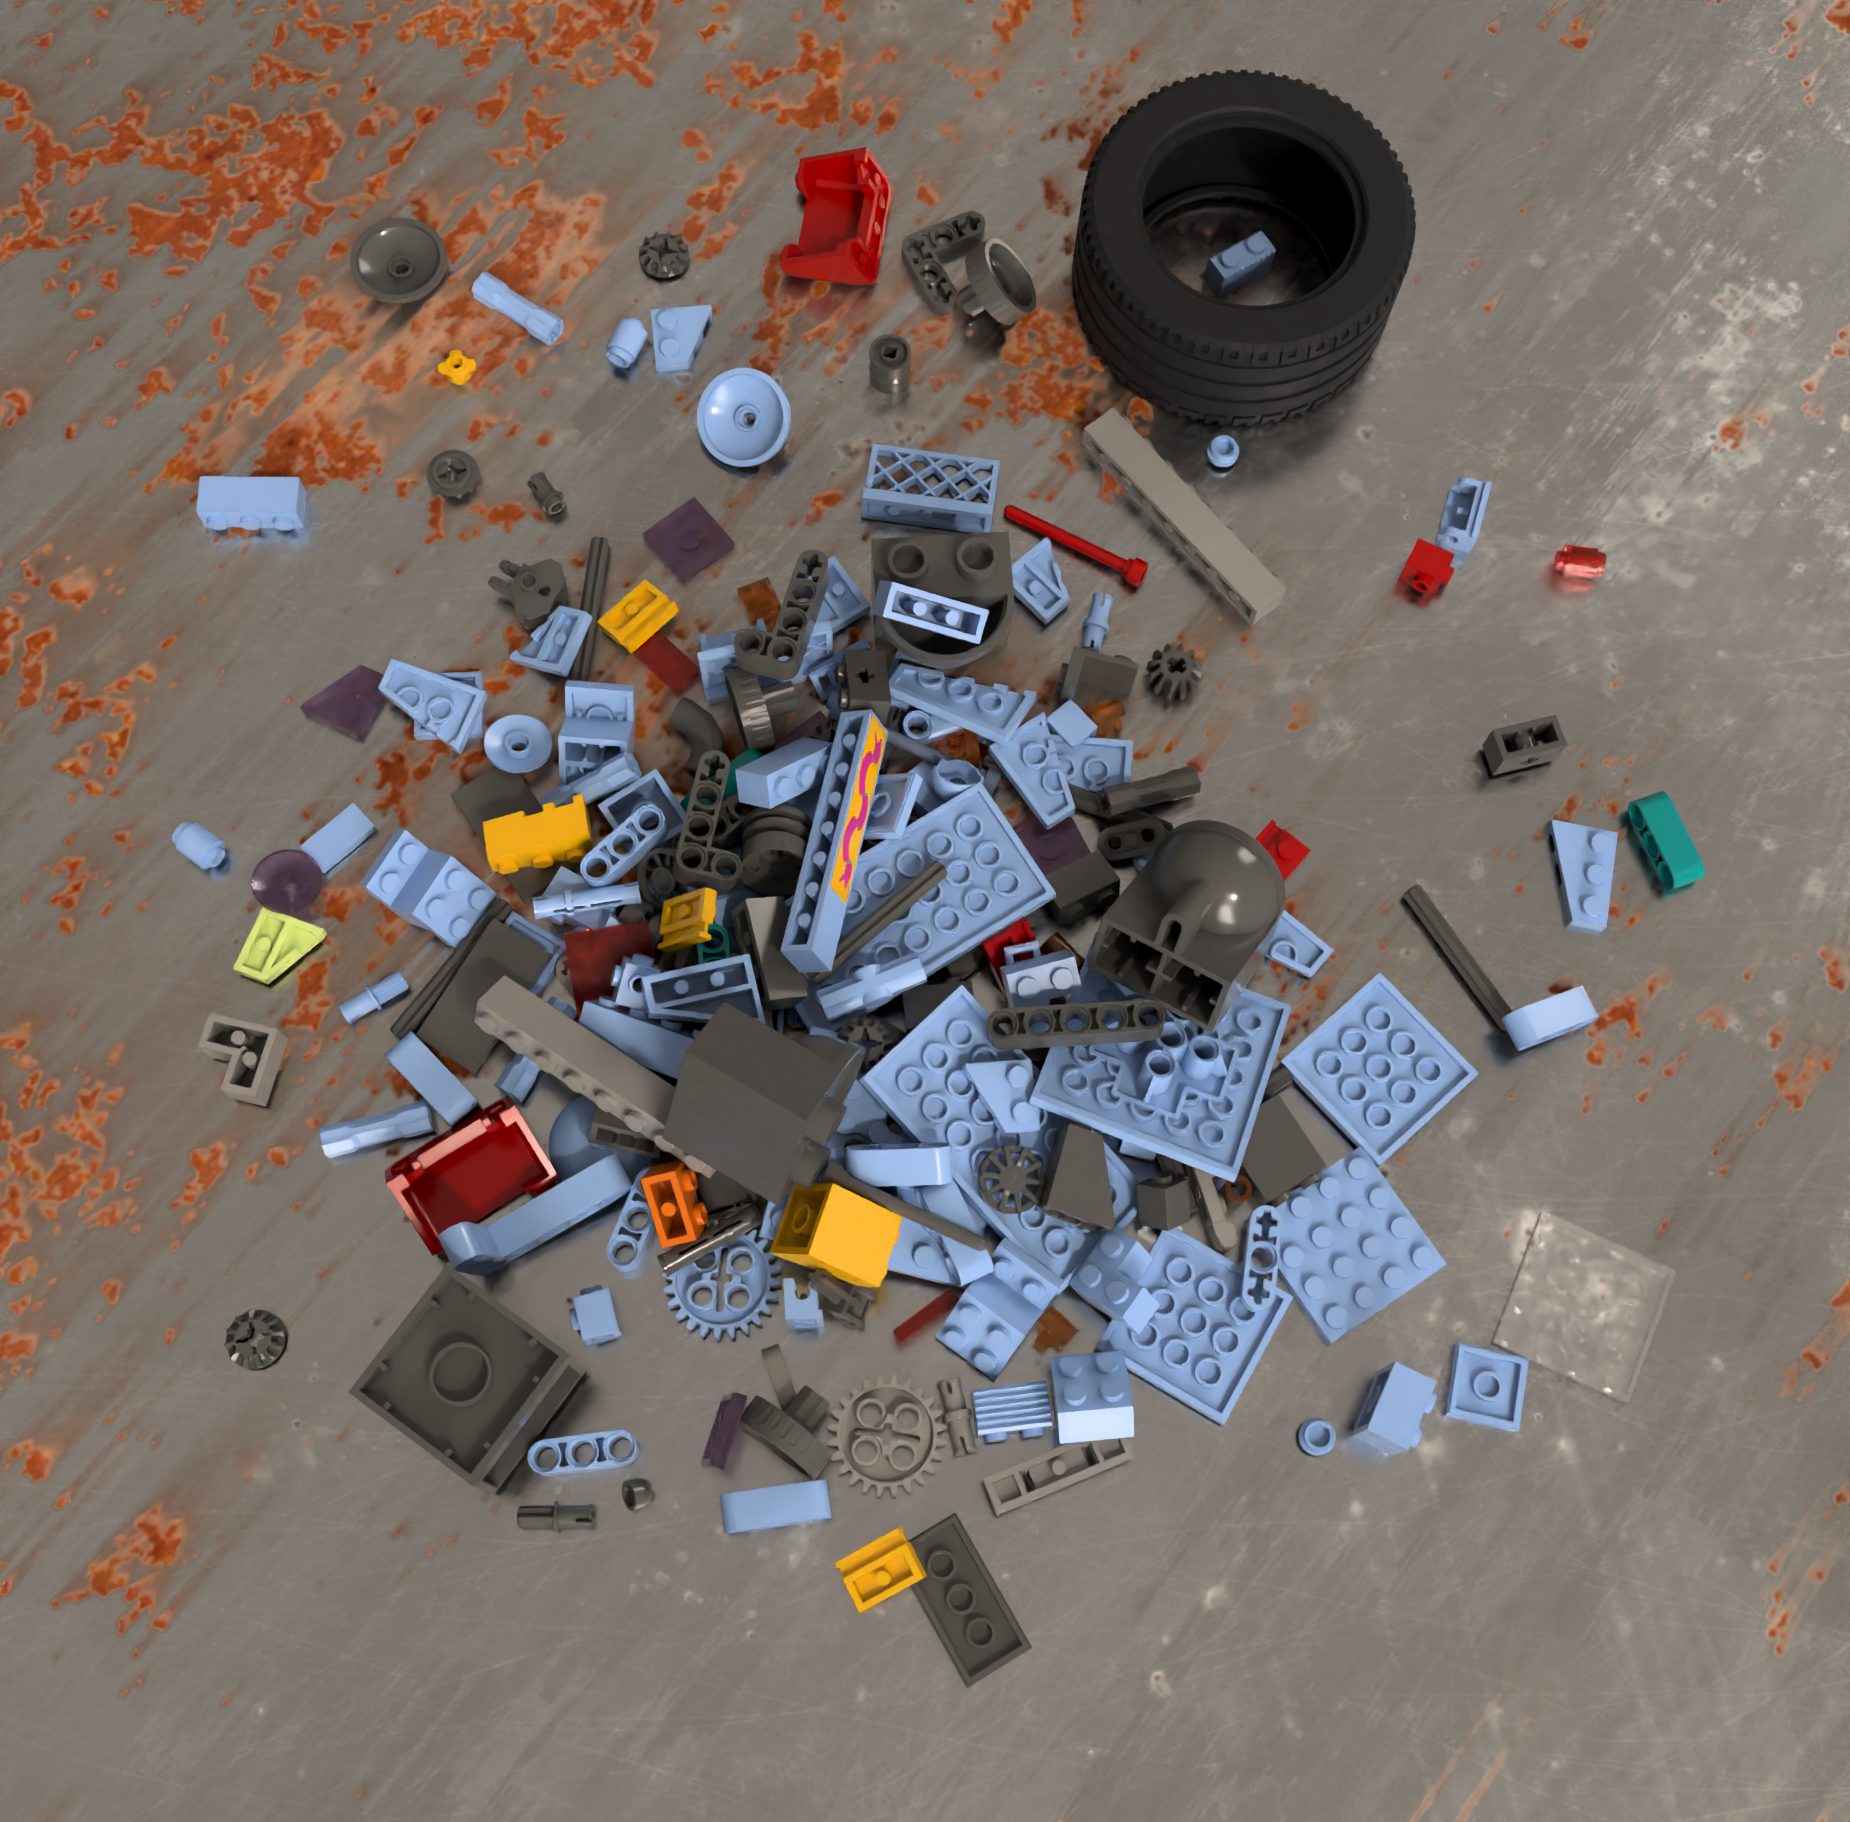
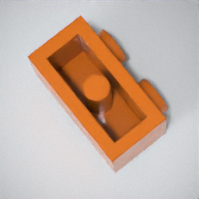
(674, 1203)

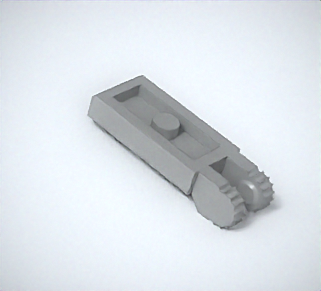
(1212, 1210)

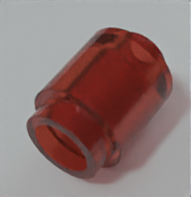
(1580, 562)

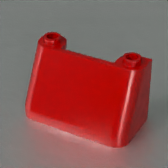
(841, 219)
(470, 1171)

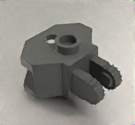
(533, 590)

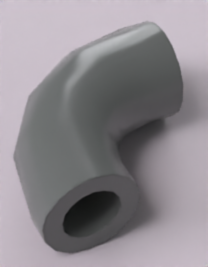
(700, 730)

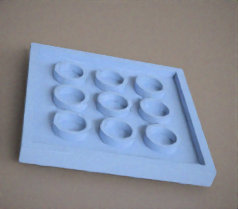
(1378, 1069)
(1349, 1246)
(1201, 1336)

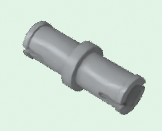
(957, 1416)

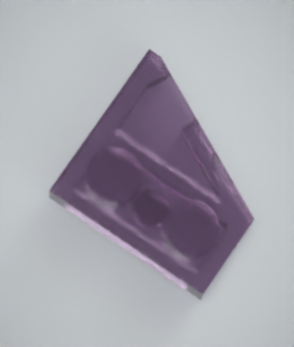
(348, 701)

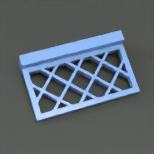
(928, 508)
(712, 675)

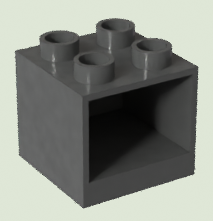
(468, 1380)

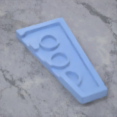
(976, 707)
(1297, 947)

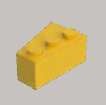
(539, 838)

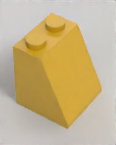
(837, 1233)

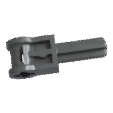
(844, 1299)

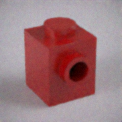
(1427, 567)

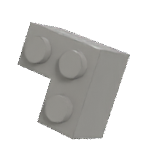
(252, 1055)

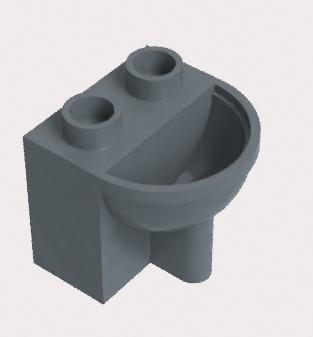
(954, 566)
(1193, 921)
(761, 1101)

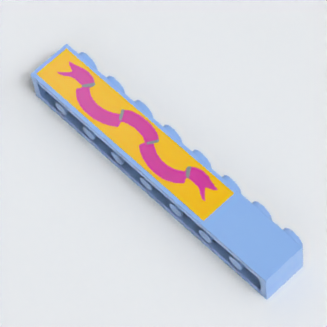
(835, 842)

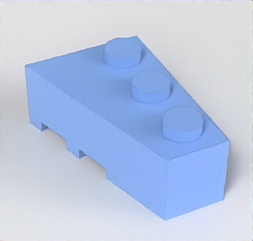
(701, 989)

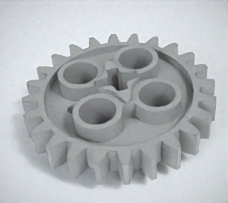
(891, 1401)

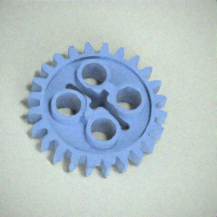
(755, 1281)

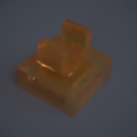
(759, 599)
(1106, 712)
(968, 747)
(1056, 1327)

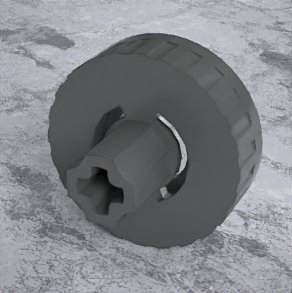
(997, 283)
(756, 706)
(788, 1432)

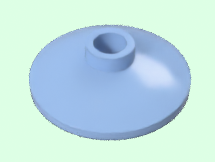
(514, 733)

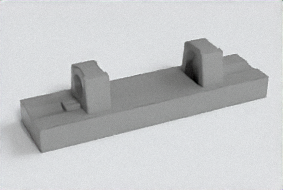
(1054, 1471)

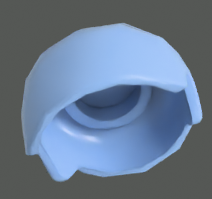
(954, 777)

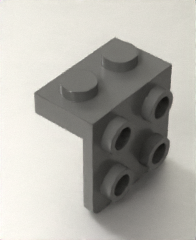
(1096, 670)

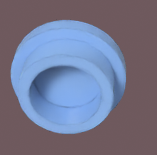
(1222, 451)
(1317, 1436)

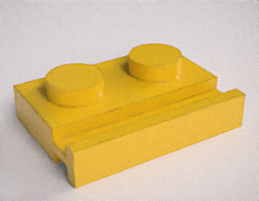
(637, 616)
(687, 919)
(881, 1569)

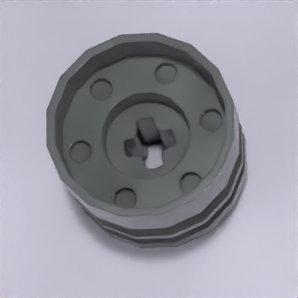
(774, 849)

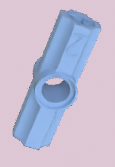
(872, 986)

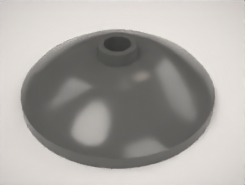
(398, 247)

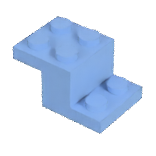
(595, 727)
(427, 888)
(999, 1309)

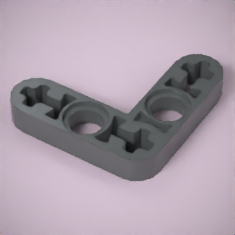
(931, 253)

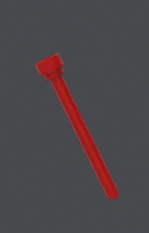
(1131, 569)

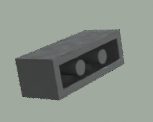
(760, 933)

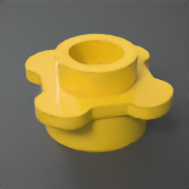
(457, 375)

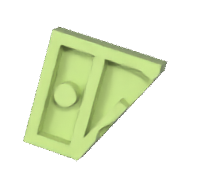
(275, 945)

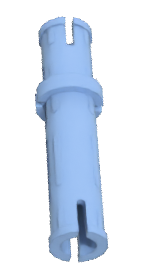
(585, 900)

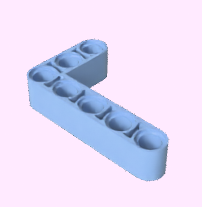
(484, 1249)

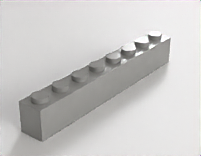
(1183, 516)
(582, 1062)

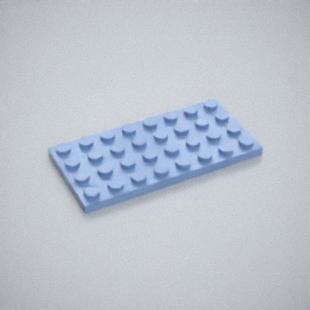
(985, 890)
(935, 1102)

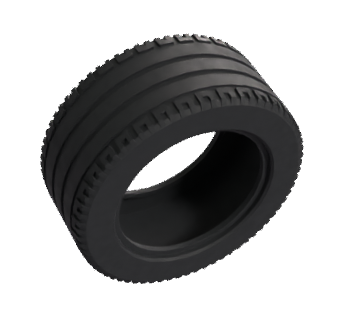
(1260, 143)

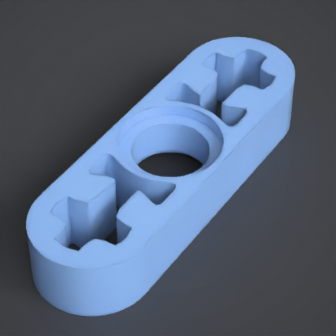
(1255, 1230)

